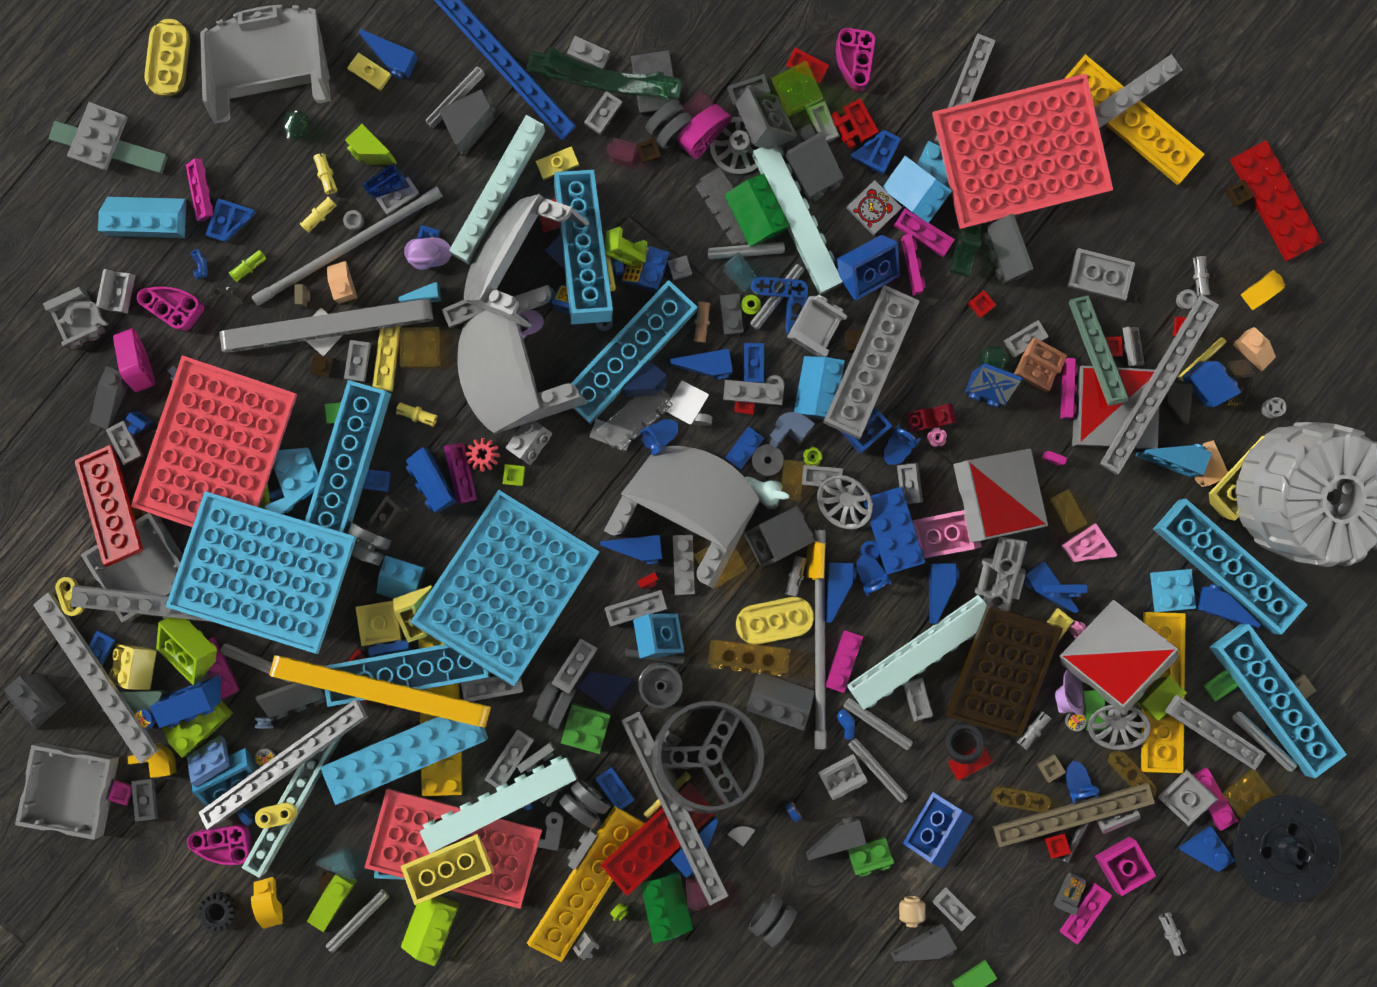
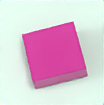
(1054, 458)
(120, 792)

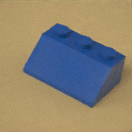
(869, 266)
(430, 480)
(187, 702)
(938, 830)

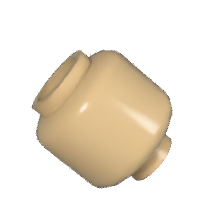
(912, 911)

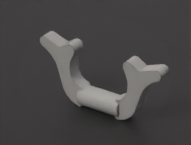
(67, 318)

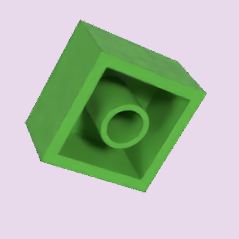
(586, 728)

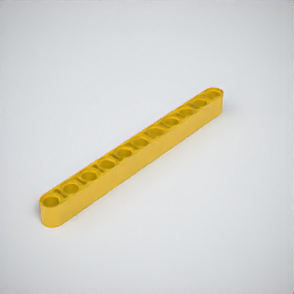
(380, 691)

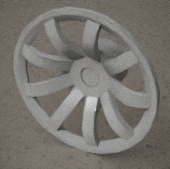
(738, 144)
(848, 499)
(1118, 723)

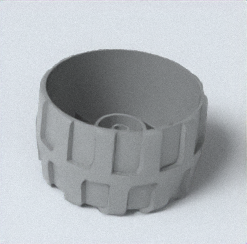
(1311, 493)

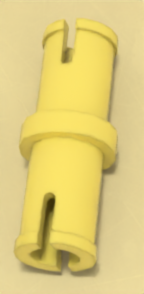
(325, 173)
(318, 214)
(416, 414)

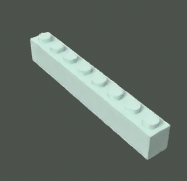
(497, 189)
(802, 225)
(918, 654)
(297, 794)
(495, 806)

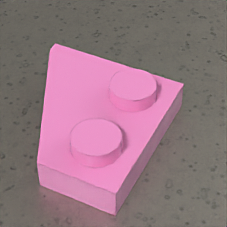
(1089, 545)

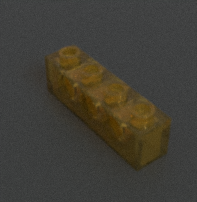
(779, 654)

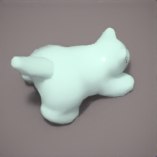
(768, 492)

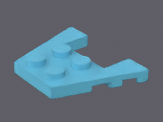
(296, 476)

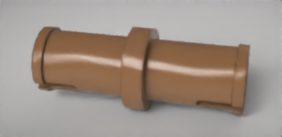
(702, 322)

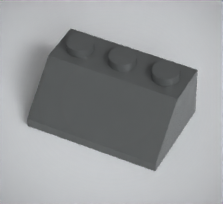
(765, 118)
(1007, 249)
(290, 697)
(780, 701)

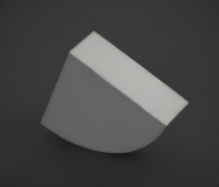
(741, 834)

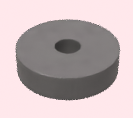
(776, 460)

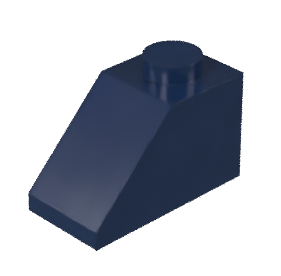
(645, 382)

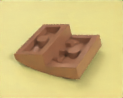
(1040, 364)

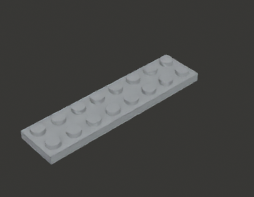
(871, 362)

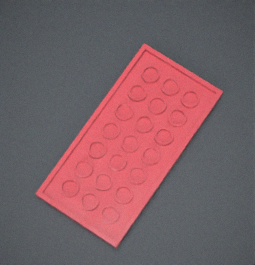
(507, 842)

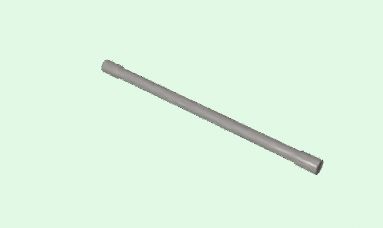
(269, 292)
(820, 731)

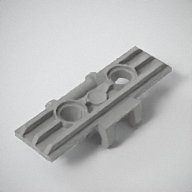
(1009, 578)

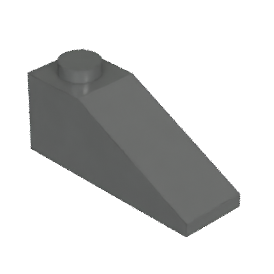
(108, 398)
(841, 837)
(929, 945)

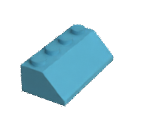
(143, 217)

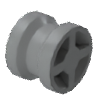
(1278, 407)

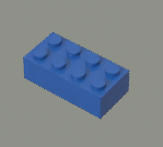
(895, 531)

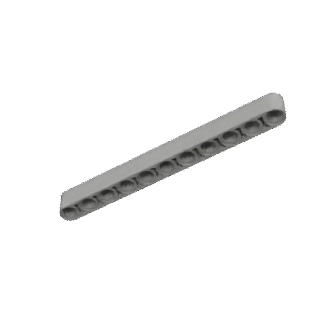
(326, 326)

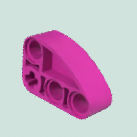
(851, 52)
(703, 130)
(178, 306)
(133, 360)
(224, 851)

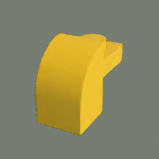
(1263, 289)
(161, 763)
(265, 904)

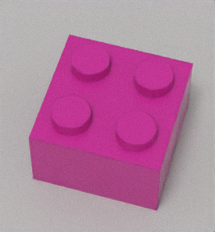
(1125, 866)

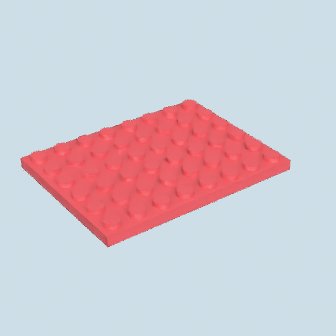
(1022, 151)
(212, 438)

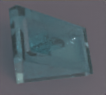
(739, 272)
(339, 863)

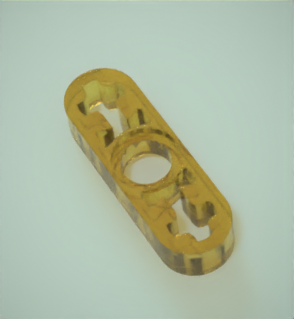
(1126, 760)
(1007, 791)

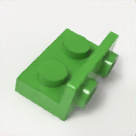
(870, 856)

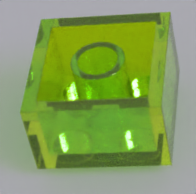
(797, 88)

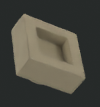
(302, 295)
(1304, 686)
(1051, 768)

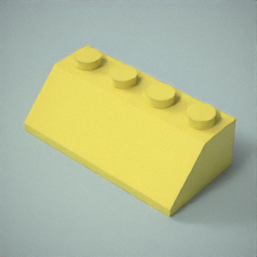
(1223, 495)
(447, 869)

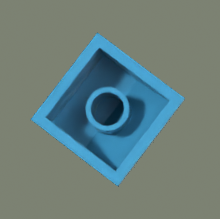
(399, 577)
(658, 635)

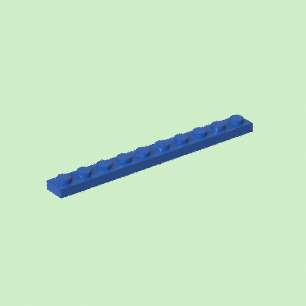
(508, 66)

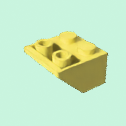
(405, 609)
(132, 667)

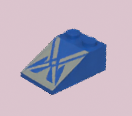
(992, 385)

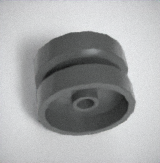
(668, 123)
(367, 543)
(663, 673)
(555, 704)
(585, 803)
(772, 920)

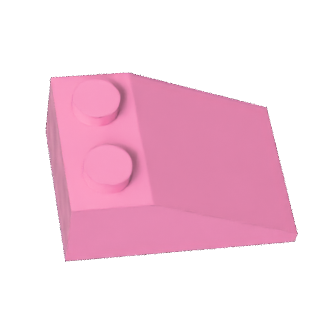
(944, 534)

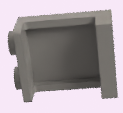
(816, 325)
(82, 329)

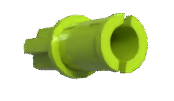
(247, 265)

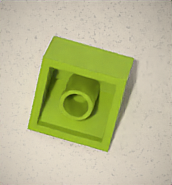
(368, 148)

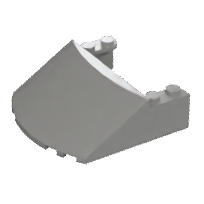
(262, 53)
(500, 248)
(499, 374)
(696, 494)

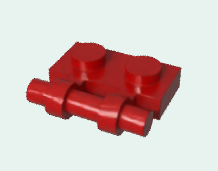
(860, 121)

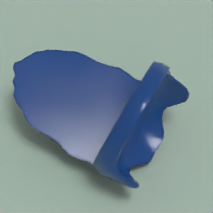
(659, 434)
(899, 446)
(871, 574)
(1079, 782)

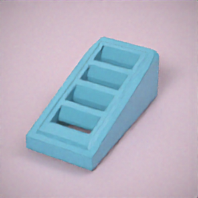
(429, 292)

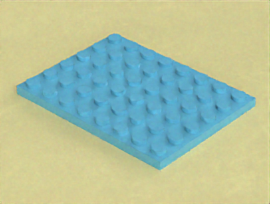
(261, 572)
(505, 588)

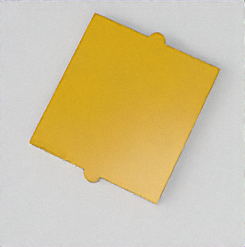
(815, 560)

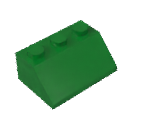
(757, 210)
(666, 906)

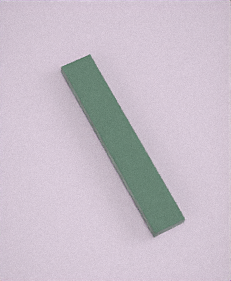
(124, 151)
(1098, 350)

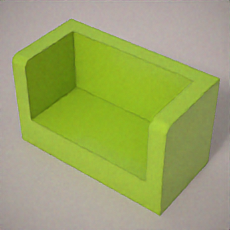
(624, 250)
(1159, 696)

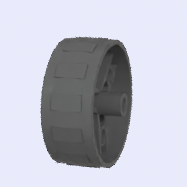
(728, 719)

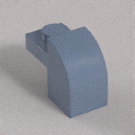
(791, 424)

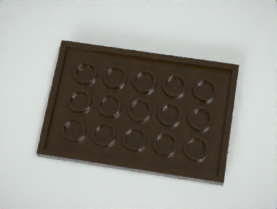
(1004, 671)

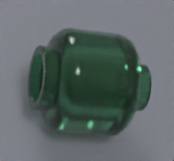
(296, 124)
(994, 356)

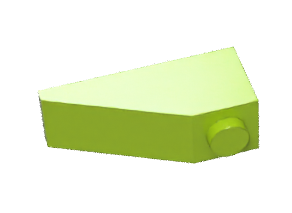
(330, 901)

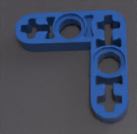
(793, 297)

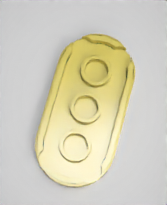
(167, 57)
(774, 620)

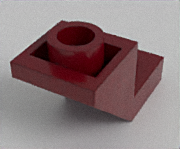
(931, 417)

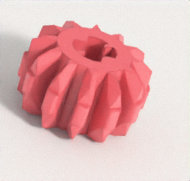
(476, 452)

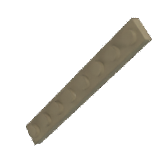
(1073, 814)

